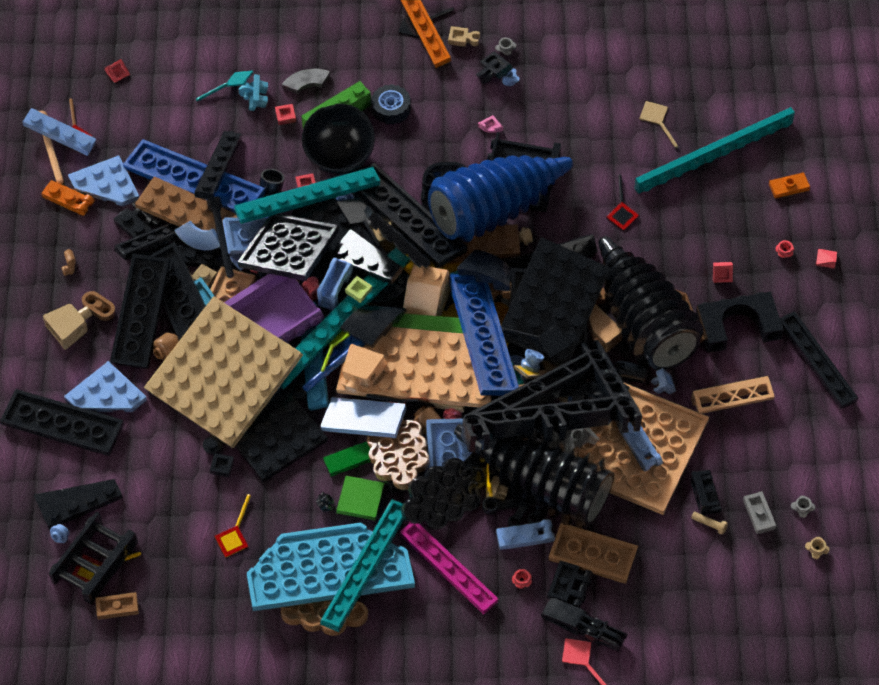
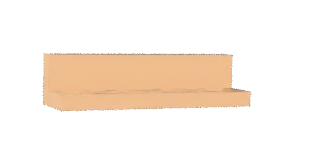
(732, 391)

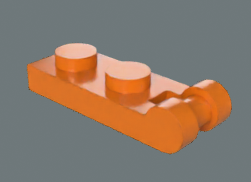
(67, 197)

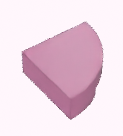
(490, 125)

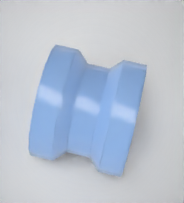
(532, 360)

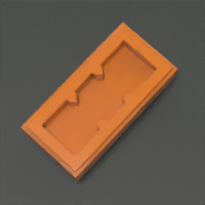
(789, 185)

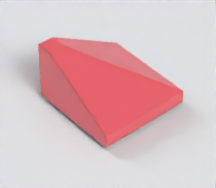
(117, 71)
(826, 258)

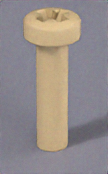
(721, 527)

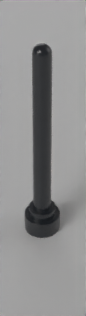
(215, 207)

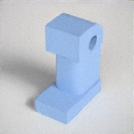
(328, 290)

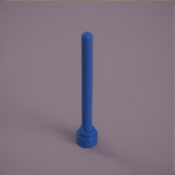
(329, 368)

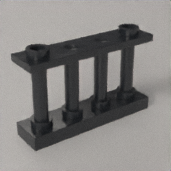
(102, 573)

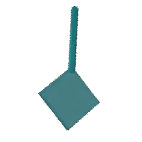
(236, 79)

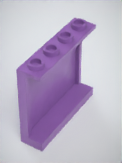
(278, 306)

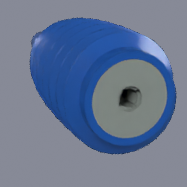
(490, 193)

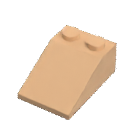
(427, 291)

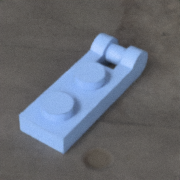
(642, 448)
(525, 535)

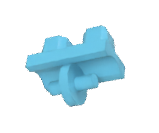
(252, 93)

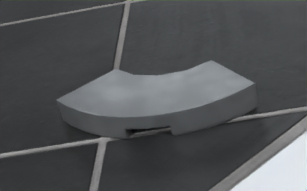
(305, 79)

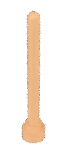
(53, 159)

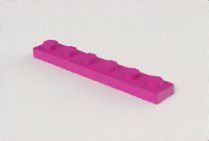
(449, 567)

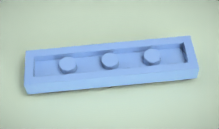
(59, 132)

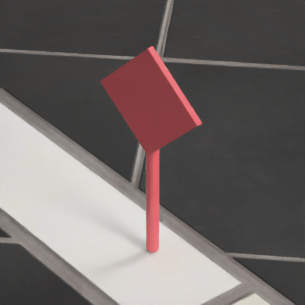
(578, 653)

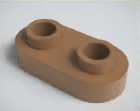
(100, 306)

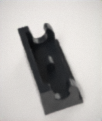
(705, 492)

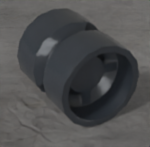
(272, 181)

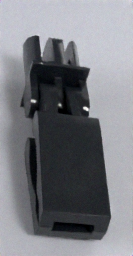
(578, 622)

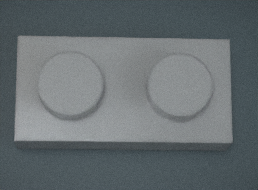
(759, 512)

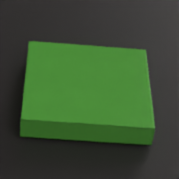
(360, 498)

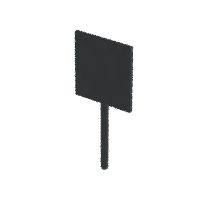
(354, 214)

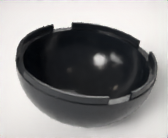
(338, 139)

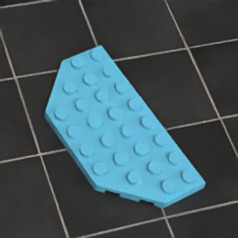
(314, 564)

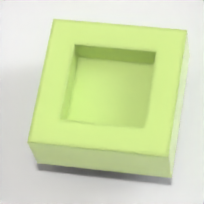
(358, 289)

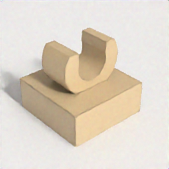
(498, 491)

